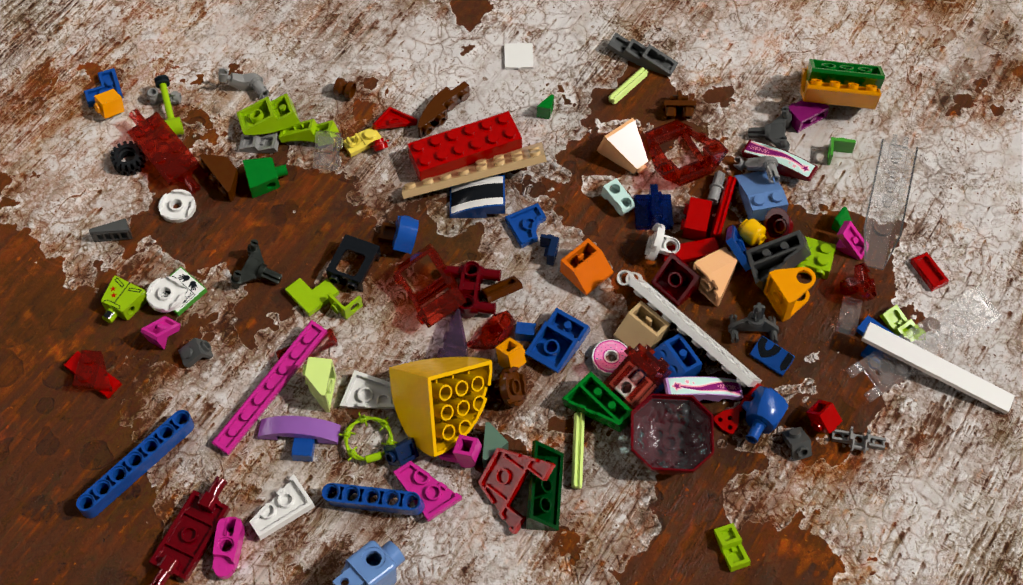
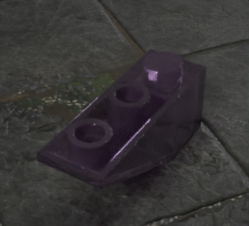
(454, 340)

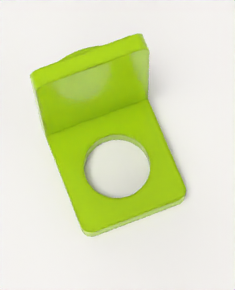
(345, 311)

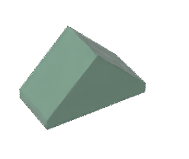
(492, 440)

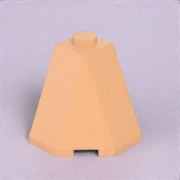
(715, 273)

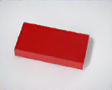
(929, 271)

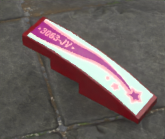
(789, 164)

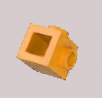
(108, 103)
(510, 353)

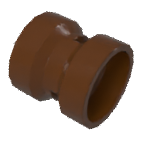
(344, 88)

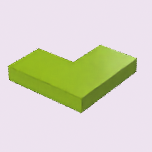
(311, 299)

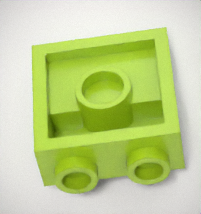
(820, 258)

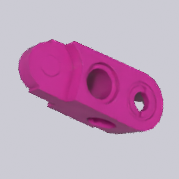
(226, 562)

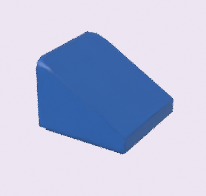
(525, 331)

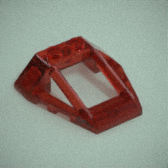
(707, 163)

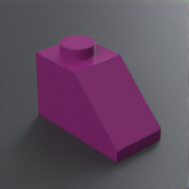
(806, 114)

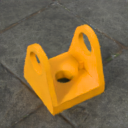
(784, 290)

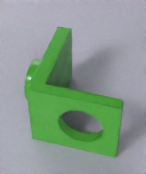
(839, 145)

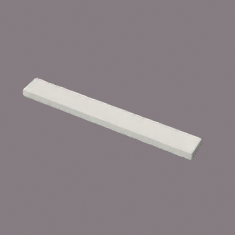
(938, 368)

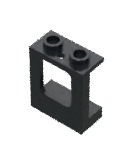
(355, 245)

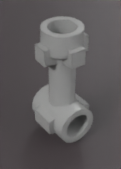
(155, 97)

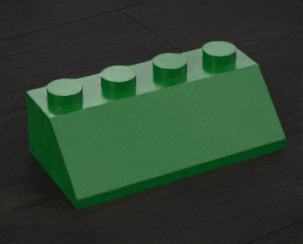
(845, 72)

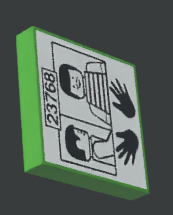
(193, 289)

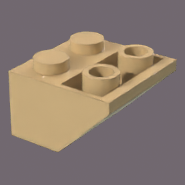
(643, 327)

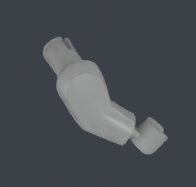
(244, 82)
(762, 164)

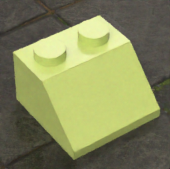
(321, 380)

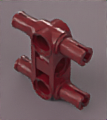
(471, 285)

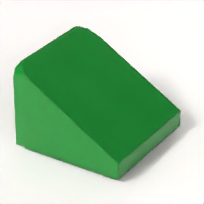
(546, 107)
(842, 216)

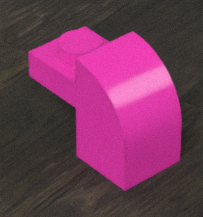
(465, 451)

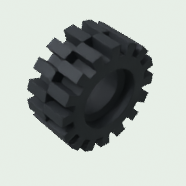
(130, 166)

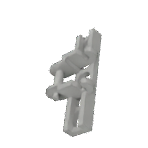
(864, 445)

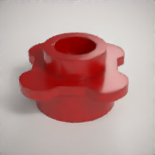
(379, 144)

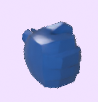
(763, 412)

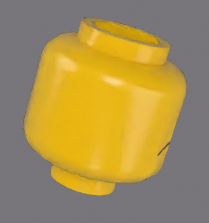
(752, 232)

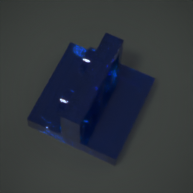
(653, 209)

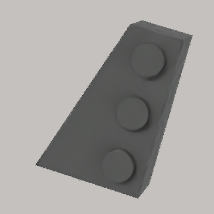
(777, 254)

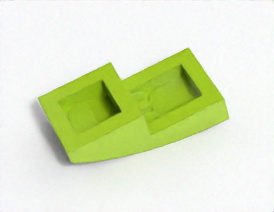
(896, 320)
(731, 547)

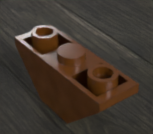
(222, 173)

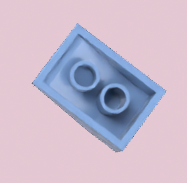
(760, 195)

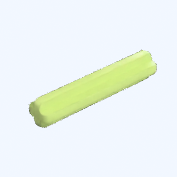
(628, 85)

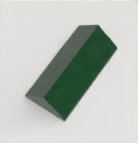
(545, 496)

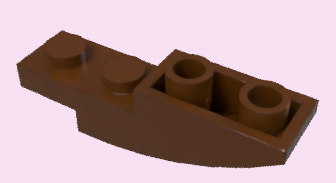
(436, 111)

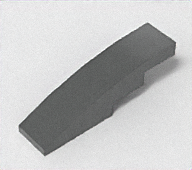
(646, 57)

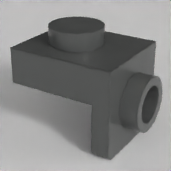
(194, 351)
(798, 443)

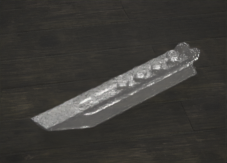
(888, 201)

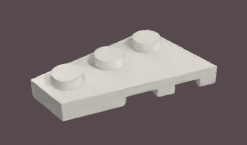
(367, 393)
(285, 507)

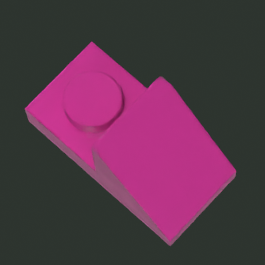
(850, 241)
(160, 330)

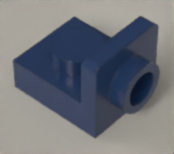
(551, 247)
(401, 452)

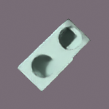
(618, 197)

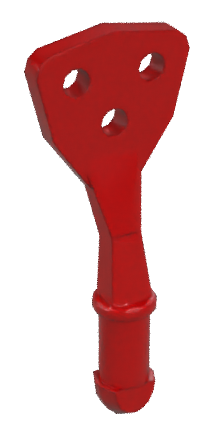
(733, 413)

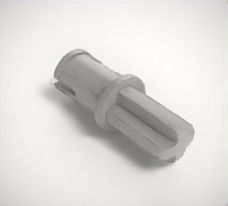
(716, 187)

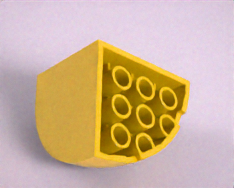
(440, 399)

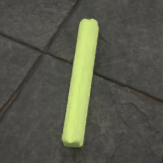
(578, 449)

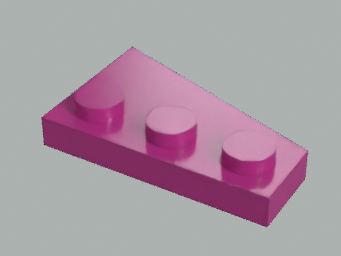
(433, 493)

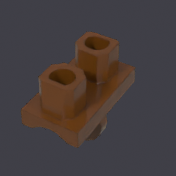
(679, 103)

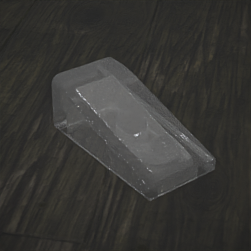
(849, 316)

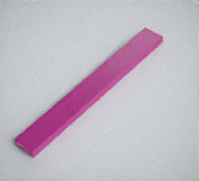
(269, 388)

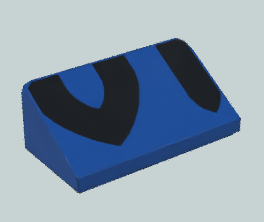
(772, 356)

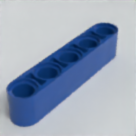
(365, 493)

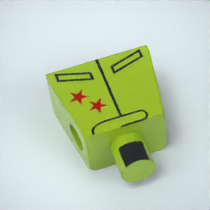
(122, 300)

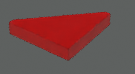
(393, 118)

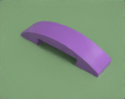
(299, 427)

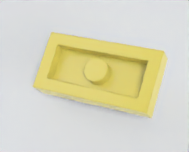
(361, 141)

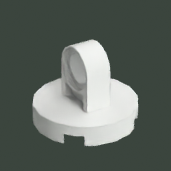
(658, 241)

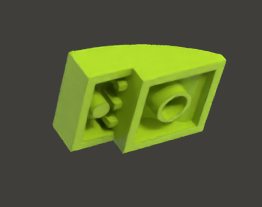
(268, 116)

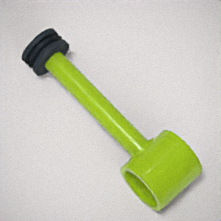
(174, 123)

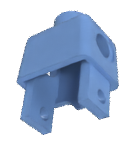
(372, 565)

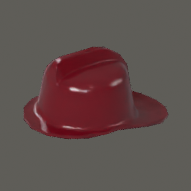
(777, 224)

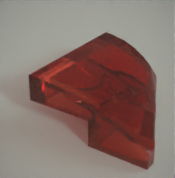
(493, 332)

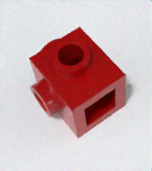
(824, 416)

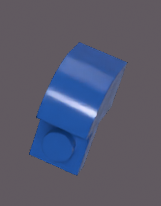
(405, 234)

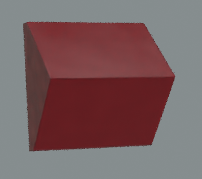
(676, 280)

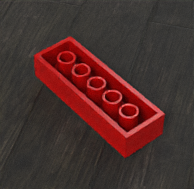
(464, 145)

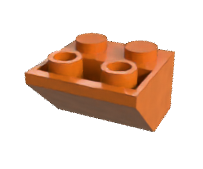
(586, 267)

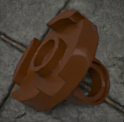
(511, 387)

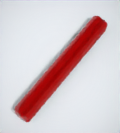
(723, 207)

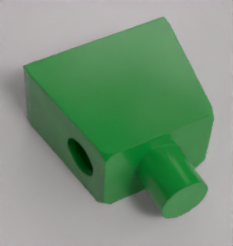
(263, 175)

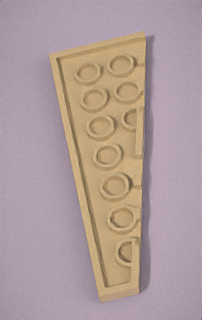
(482, 168)

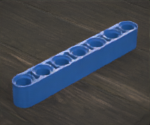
(133, 473)

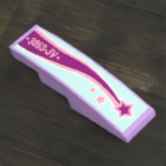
(704, 388)

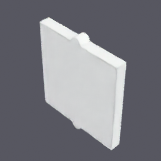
(518, 55)

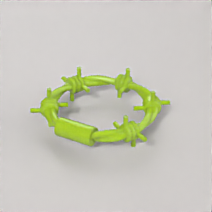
(371, 457)

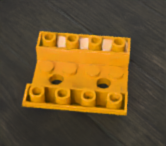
(838, 94)

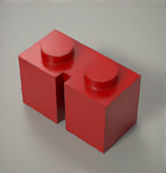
(697, 218)

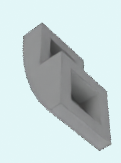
(259, 144)

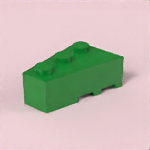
(598, 403)

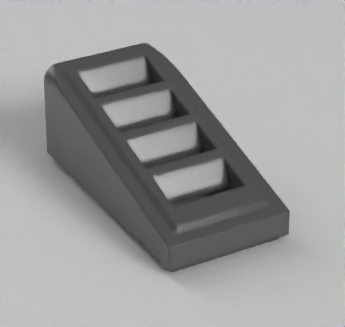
(112, 231)

